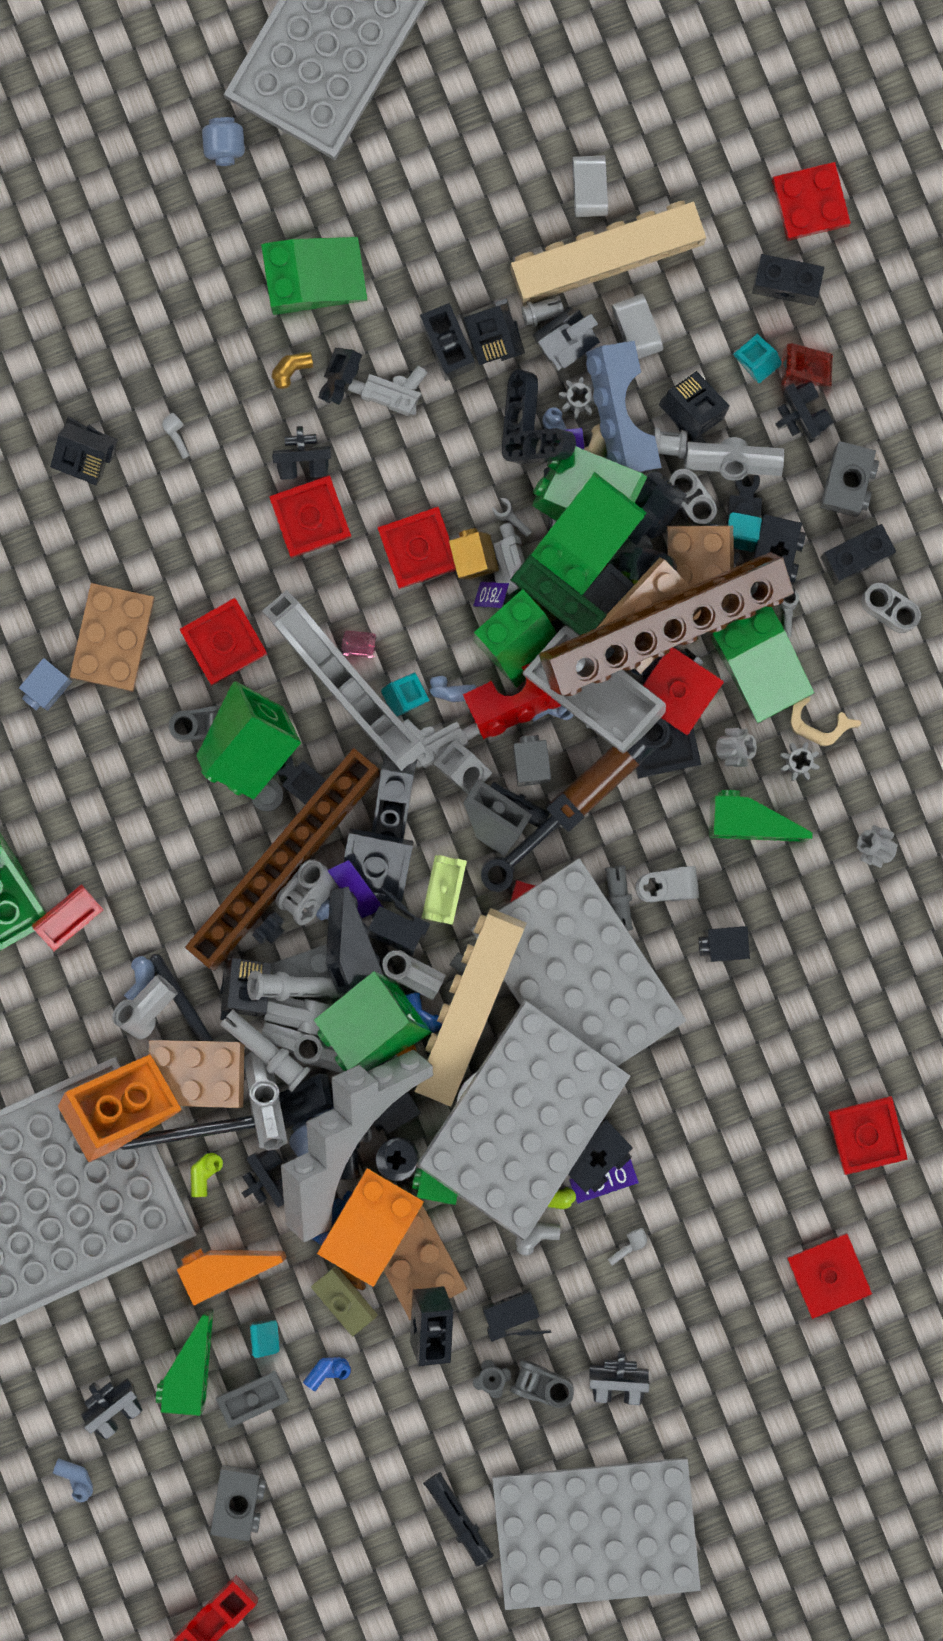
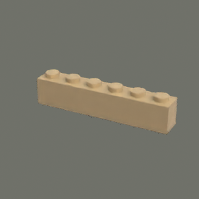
(607, 253)
(471, 1004)

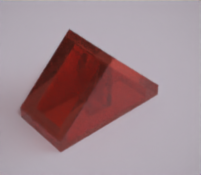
(806, 365)

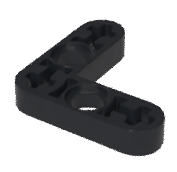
(524, 386)

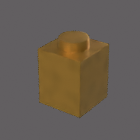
(473, 554)

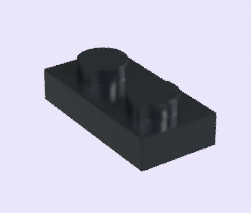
(305, 1100)

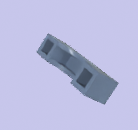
(611, 372)

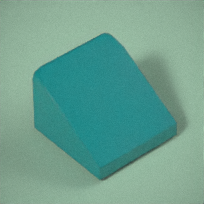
(758, 358)
(745, 531)
(404, 694)
(264, 1338)

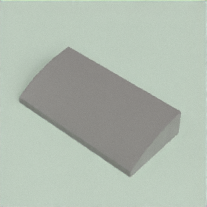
(615, 709)

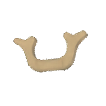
(815, 735)

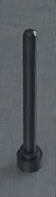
(181, 1000)
(191, 1132)

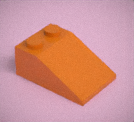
(118, 1107)
(370, 1227)
(221, 1269)

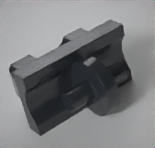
(797, 399)
(287, 458)
(641, 560)
(261, 1165)
(619, 1376)
(106, 1403)

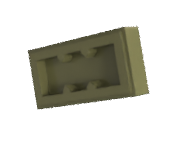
(344, 1301)

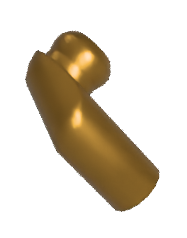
(287, 366)

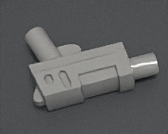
(397, 395)
(509, 557)
(438, 742)

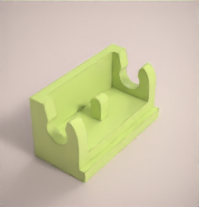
(444, 889)

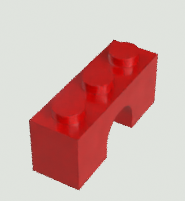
(497, 712)
(220, 1613)

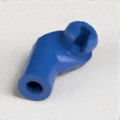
(430, 1020)
(327, 1368)

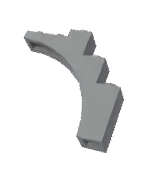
(343, 681)
(332, 1137)

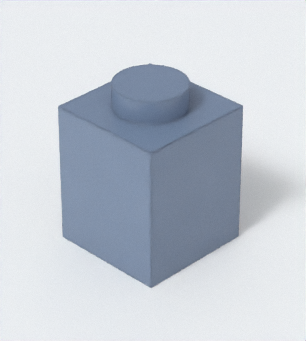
(44, 686)

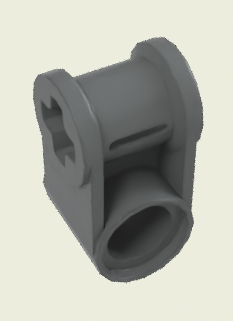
(201, 719)
(540, 1384)

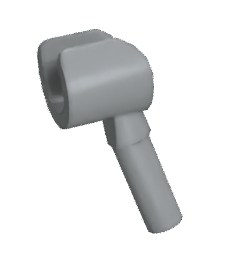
(171, 425)
(511, 518)
(788, 613)
(637, 1241)

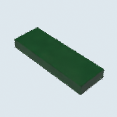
(557, 596)

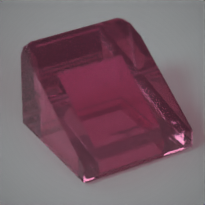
(359, 644)

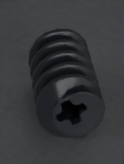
(386, 1166)

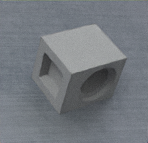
(462, 766)

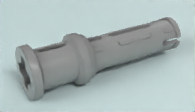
(285, 986)
(277, 1060)

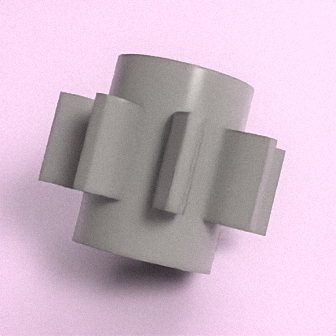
(577, 406)
(736, 747)
(808, 757)
(877, 846)

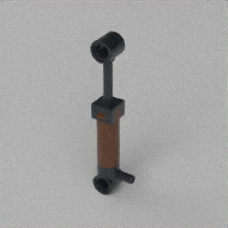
(577, 800)

